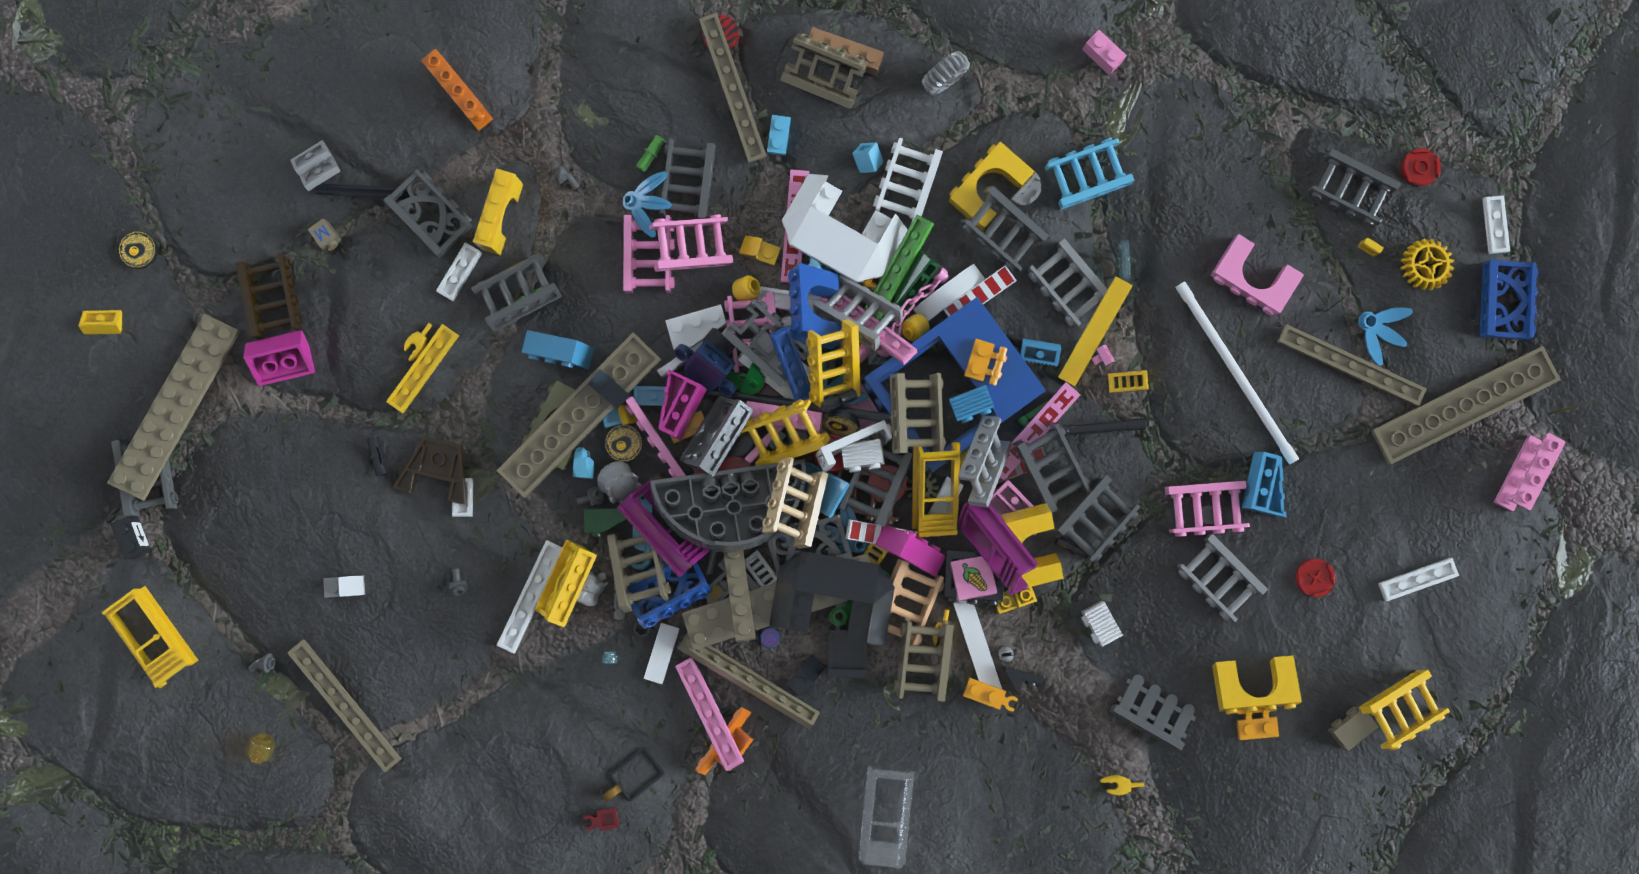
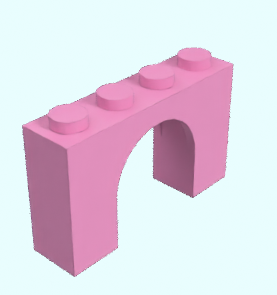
(1230, 273)

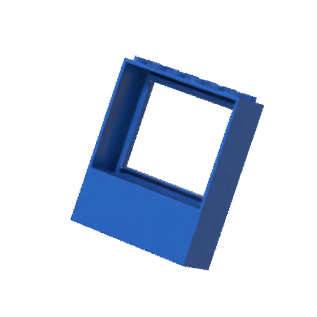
(958, 333)

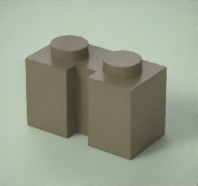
(1352, 728)

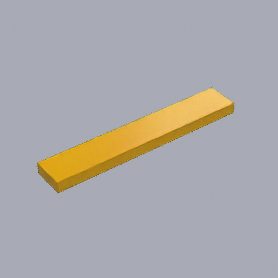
(1095, 331)

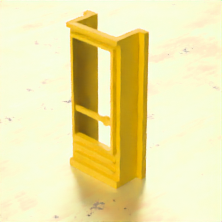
(934, 524)
(170, 661)

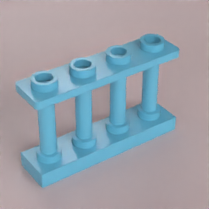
(1085, 192)

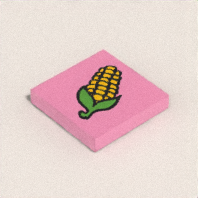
(973, 578)

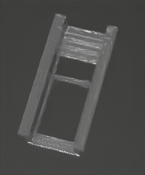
(880, 852)

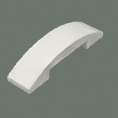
(949, 292)

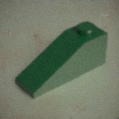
(917, 277)
(602, 520)

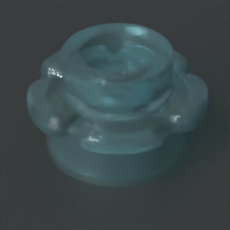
(609, 658)

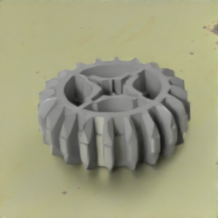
(945, 73)

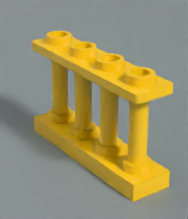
(849, 368)
(798, 447)
(1389, 698)

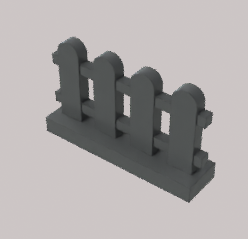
(1143, 712)

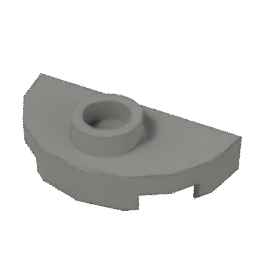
(1028, 192)

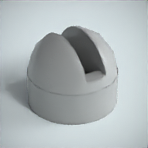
(1005, 649)

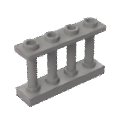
(1076, 265)
(867, 336)
(985, 461)
(1226, 559)

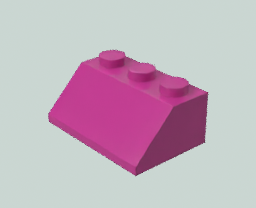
(279, 358)

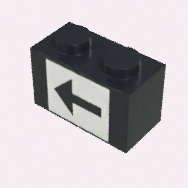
(130, 537)

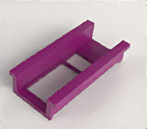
(997, 545)
(676, 556)

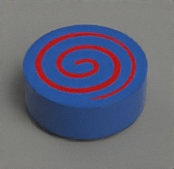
(770, 637)

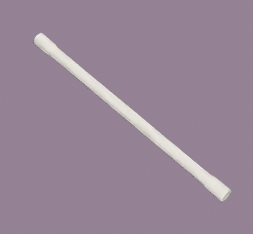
(1285, 448)

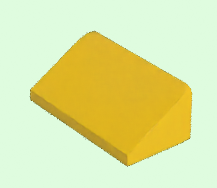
(101, 322)

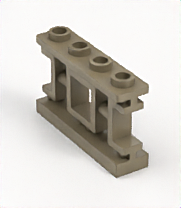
(818, 84)

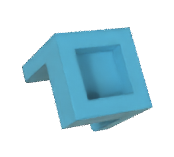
(868, 157)

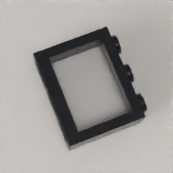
(951, 596)

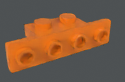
(740, 737)

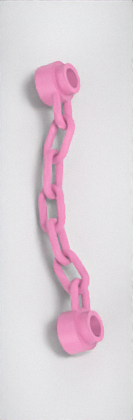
(939, 277)

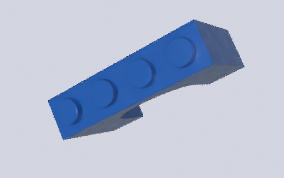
(814, 281)

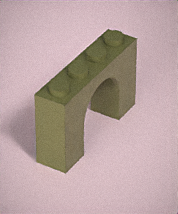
(557, 396)

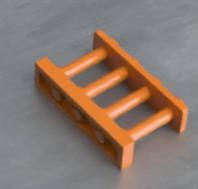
(457, 89)

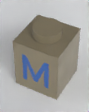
(325, 235)

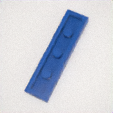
(791, 363)

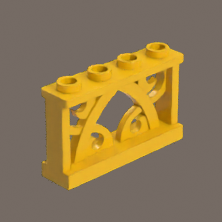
(565, 583)

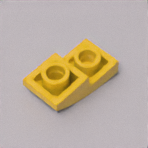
(1016, 600)

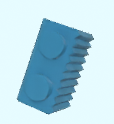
(1040, 352)
(971, 403)

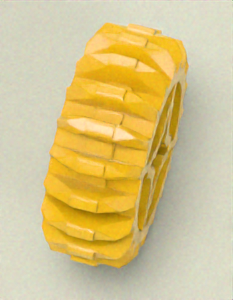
(1427, 279)

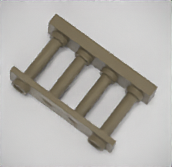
(900, 423)
(622, 580)
(940, 669)

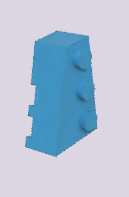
(557, 349)
(1264, 485)

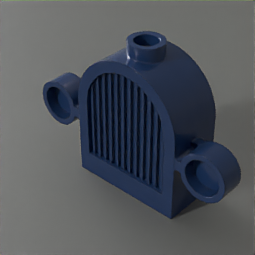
(707, 367)

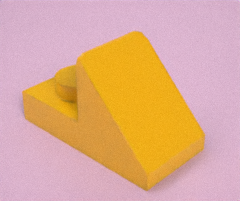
(759, 250)

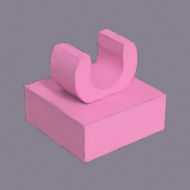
(1104, 355)

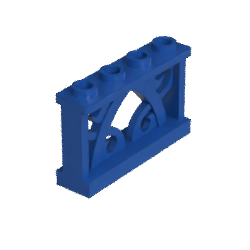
(1526, 295)
(681, 599)

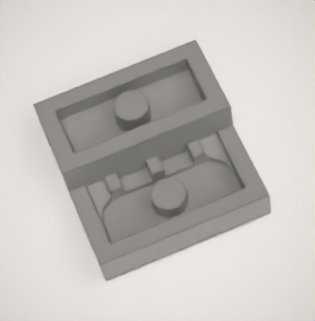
(315, 165)

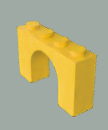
(1000, 161)
(503, 188)
(1029, 522)
(1233, 698)

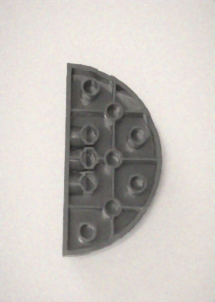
(723, 509)

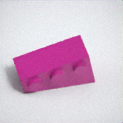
(680, 404)
(911, 549)

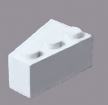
(693, 327)

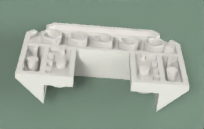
(835, 244)

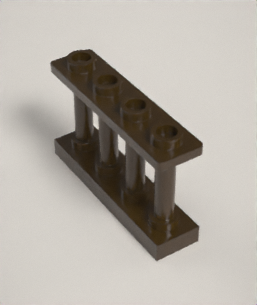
(250, 290)

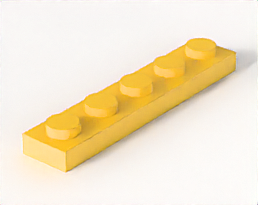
(422, 368)

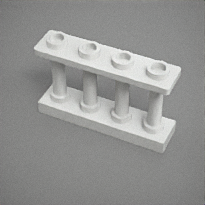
(926, 178)

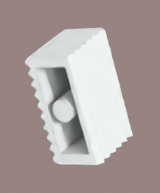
(863, 455)
(1101, 623)

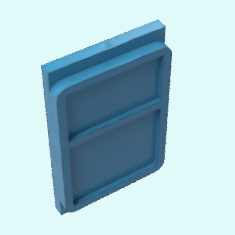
(833, 492)

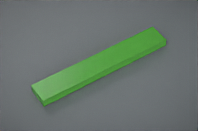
(902, 260)

